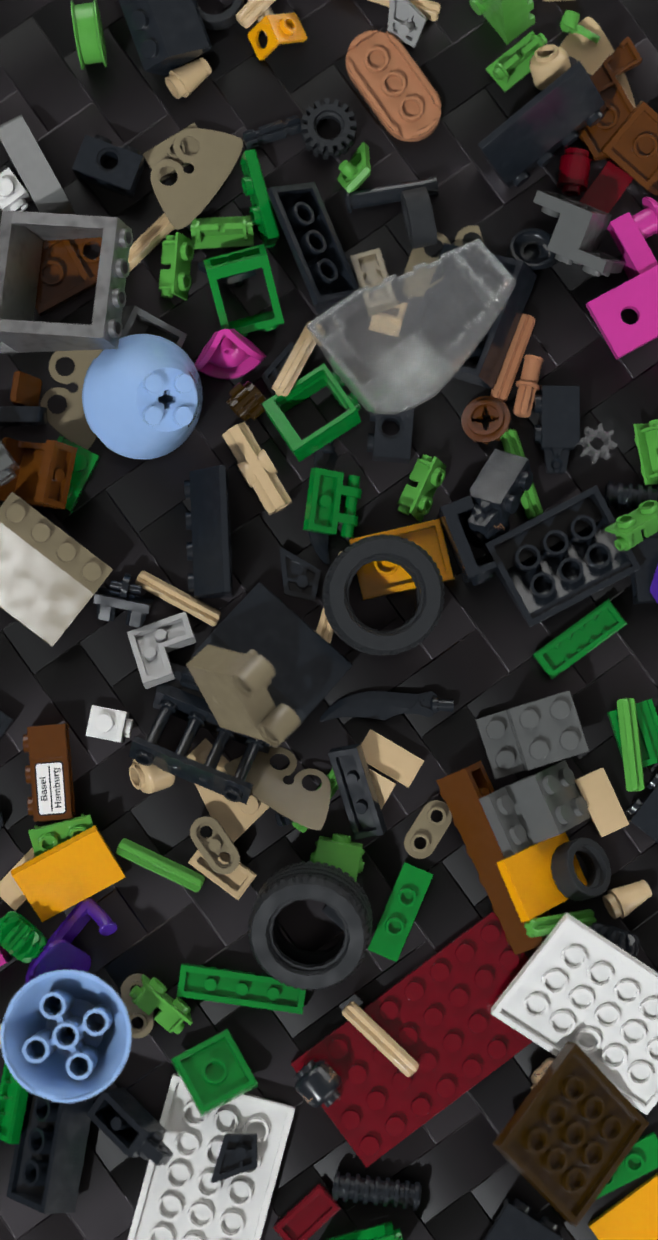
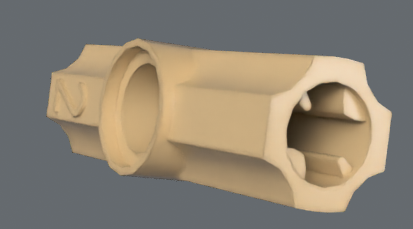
(257, 468)

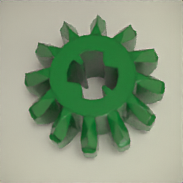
(21, 937)

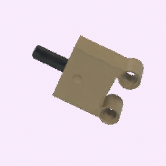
(238, 693)

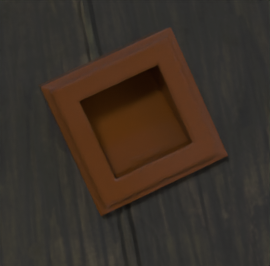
(25, 389)

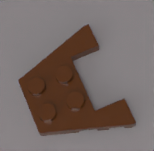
(616, 101)

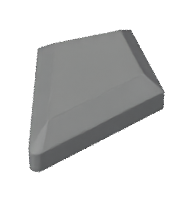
(405, 21)

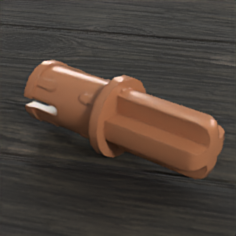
(527, 386)

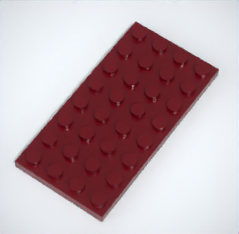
(442, 1022)

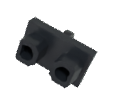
(109, 600)

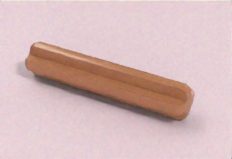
(513, 358)

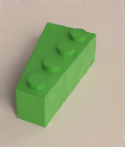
(506, 16)

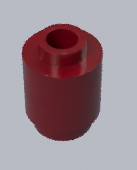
(574, 171)

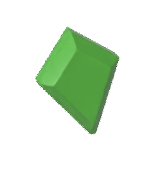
(356, 170)

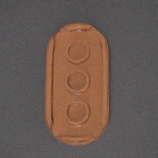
(393, 85)

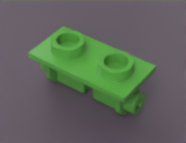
(515, 62)
(222, 232)
(178, 253)
(647, 442)
(429, 475)
(629, 526)
(50, 835)
(154, 995)

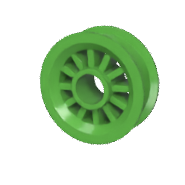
(88, 33)

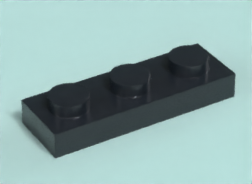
(357, 791)

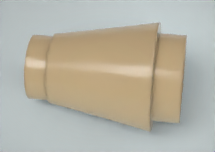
(187, 78)
(626, 898)

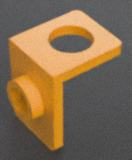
(279, 29)

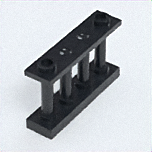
(195, 710)

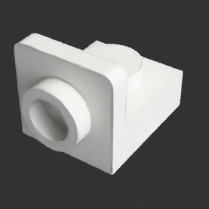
(12, 194)
(109, 724)

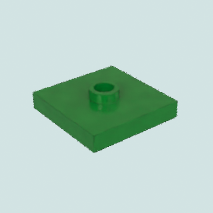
(214, 1072)

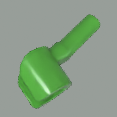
(570, 25)

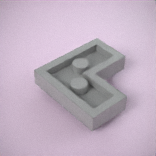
(153, 643)

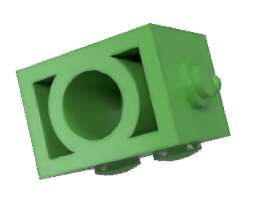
(340, 853)

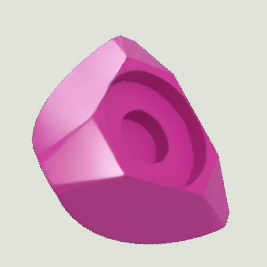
(228, 355)

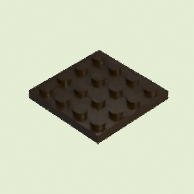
(571, 1133)

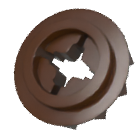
(475, 412)

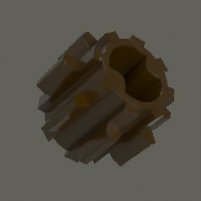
(246, 401)

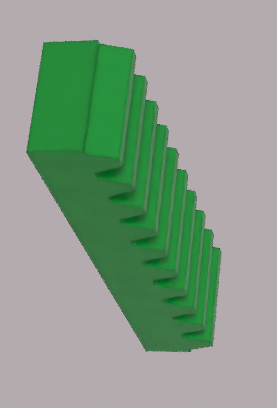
(238, 988)

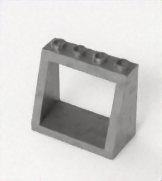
(20, 262)

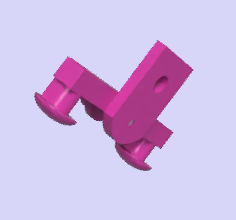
(636, 294)

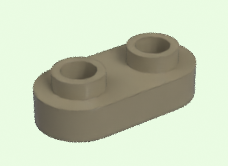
(426, 828)
(216, 844)
(133, 1009)

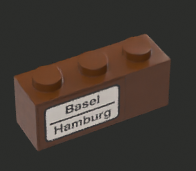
(49, 772)

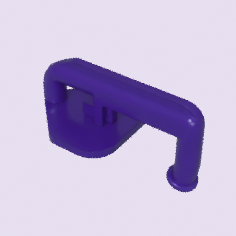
(59, 952)

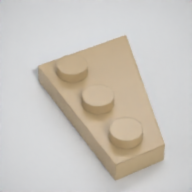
(233, 816)

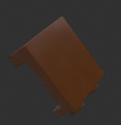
(42, 474)

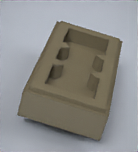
(165, 151)
(369, 268)

